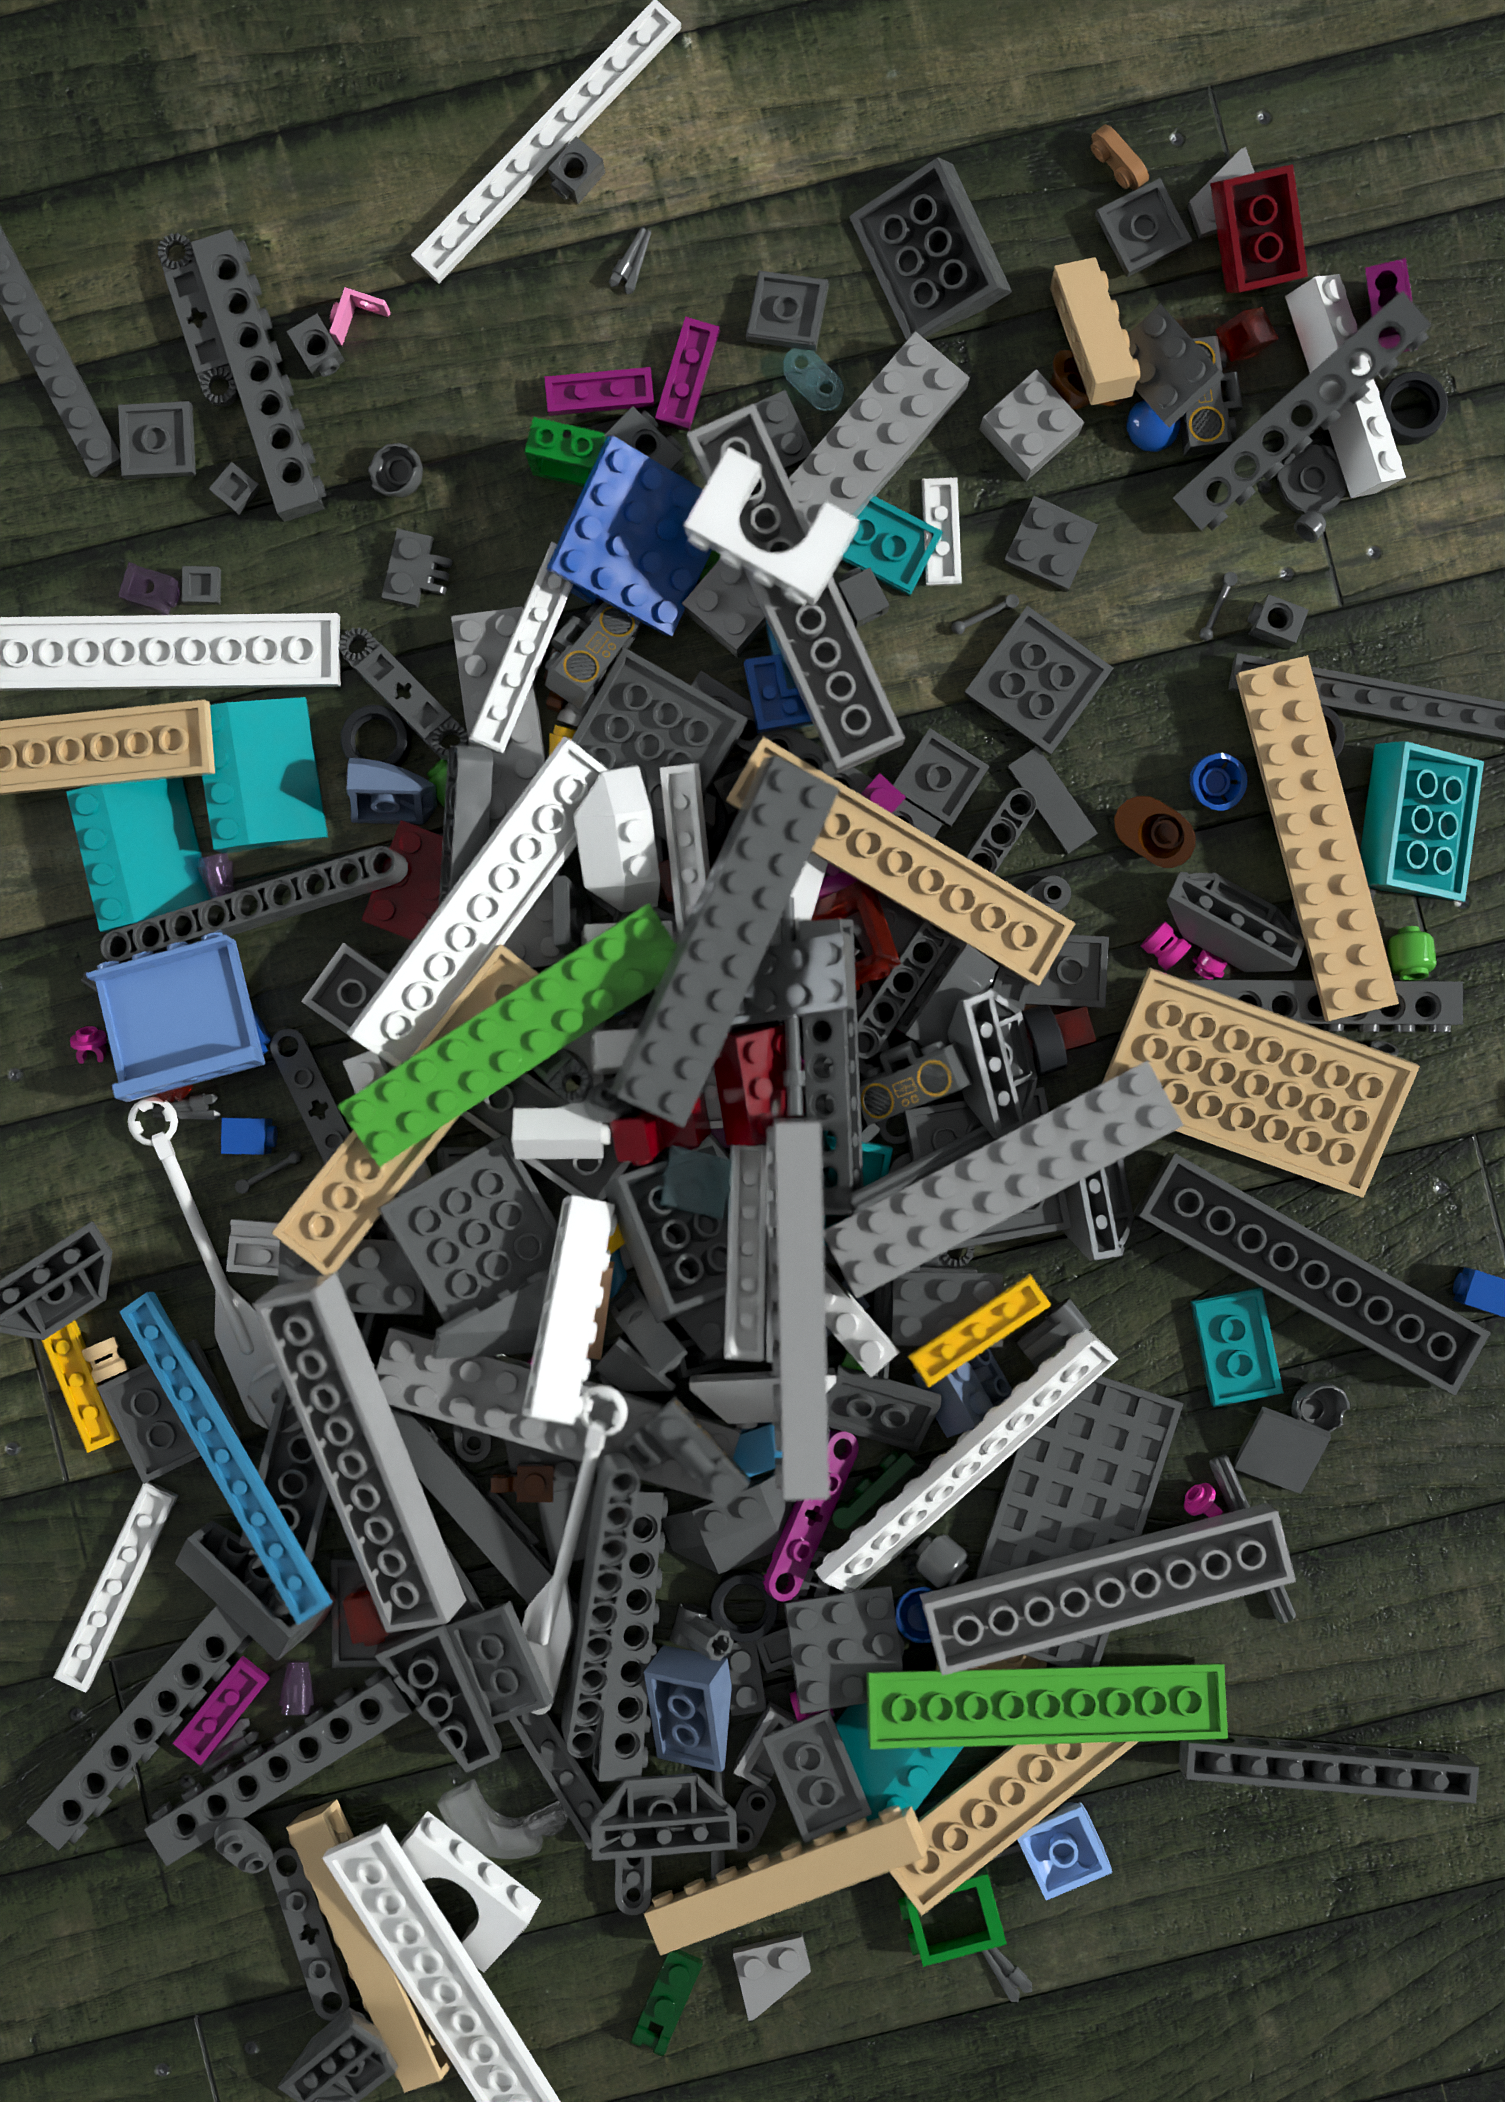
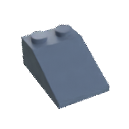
(689, 1707)

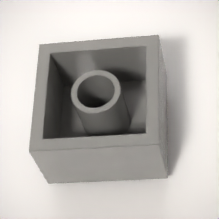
(1031, 425)

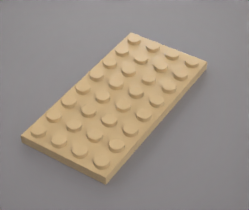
(1266, 1081)

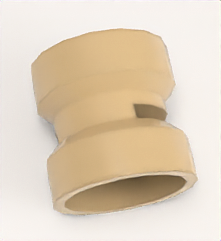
(108, 1367)

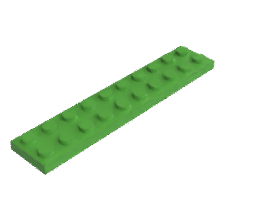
(511, 1036)
(1046, 1705)

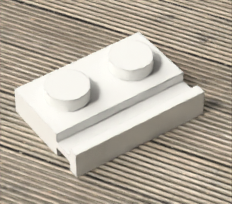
(253, 1247)

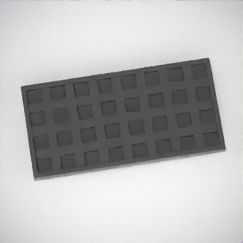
(1081, 1487)

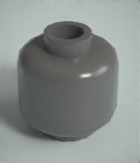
(941, 1561)

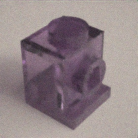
(135, 586)

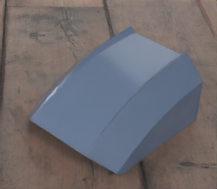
(388, 793)

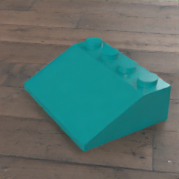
(263, 776)
(1420, 820)
(137, 849)
(890, 1775)

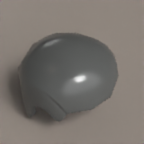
(396, 470)
(1320, 1405)

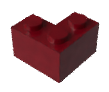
(644, 1134)

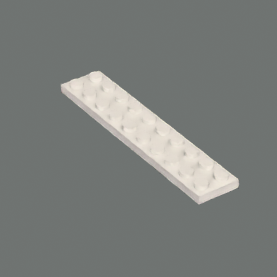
(170, 651)
(480, 907)
(967, 1463)
(436, 1969)

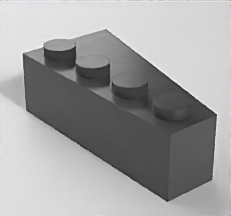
(244, 1589)
(436, 1682)

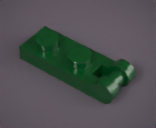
(870, 1489)
(667, 2000)

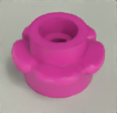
(1209, 965)

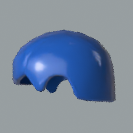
(1148, 430)
(911, 1616)

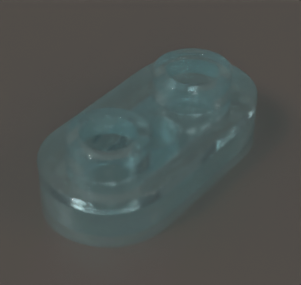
(812, 377)

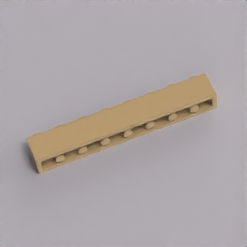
(786, 1879)
(383, 1995)

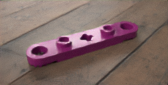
(803, 1535)

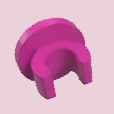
(89, 1039)
(1200, 1500)

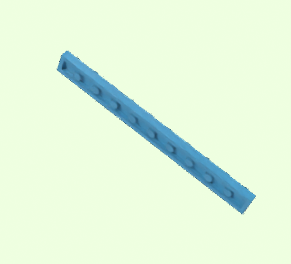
(226, 1458)

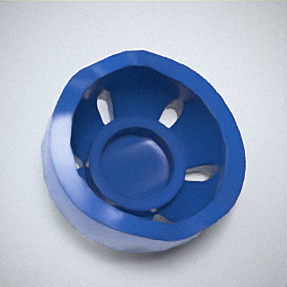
(1216, 781)

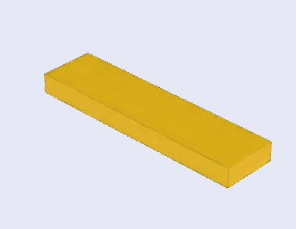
(979, 1330)
(79, 1388)

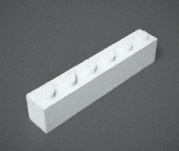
(1362, 432)
(569, 1310)

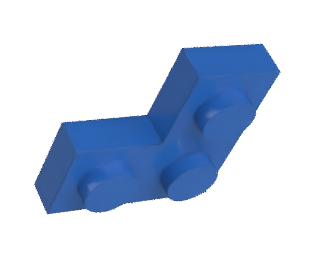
(771, 701)

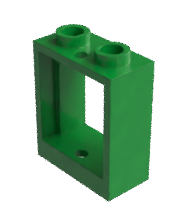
(560, 457)
(963, 1945)

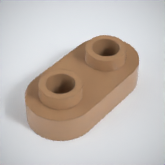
(1127, 166)

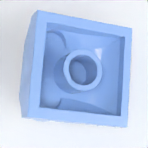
(1065, 1850)

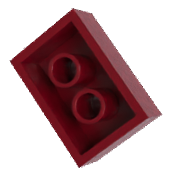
(1259, 229)
(414, 900)
(751, 1082)

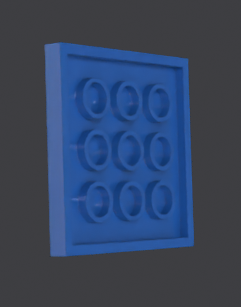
(631, 537)

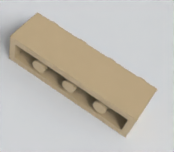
(1094, 331)

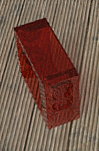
(864, 899)

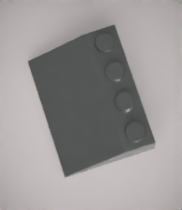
(930, 251)
(672, 1250)

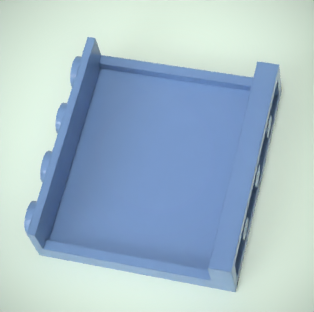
(177, 1016)

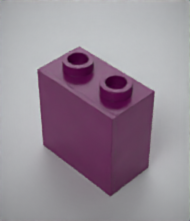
(1383, 285)

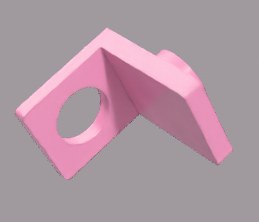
(343, 311)

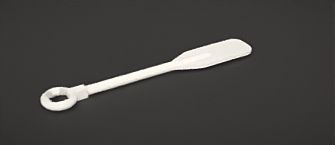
(236, 1320)
(549, 1615)

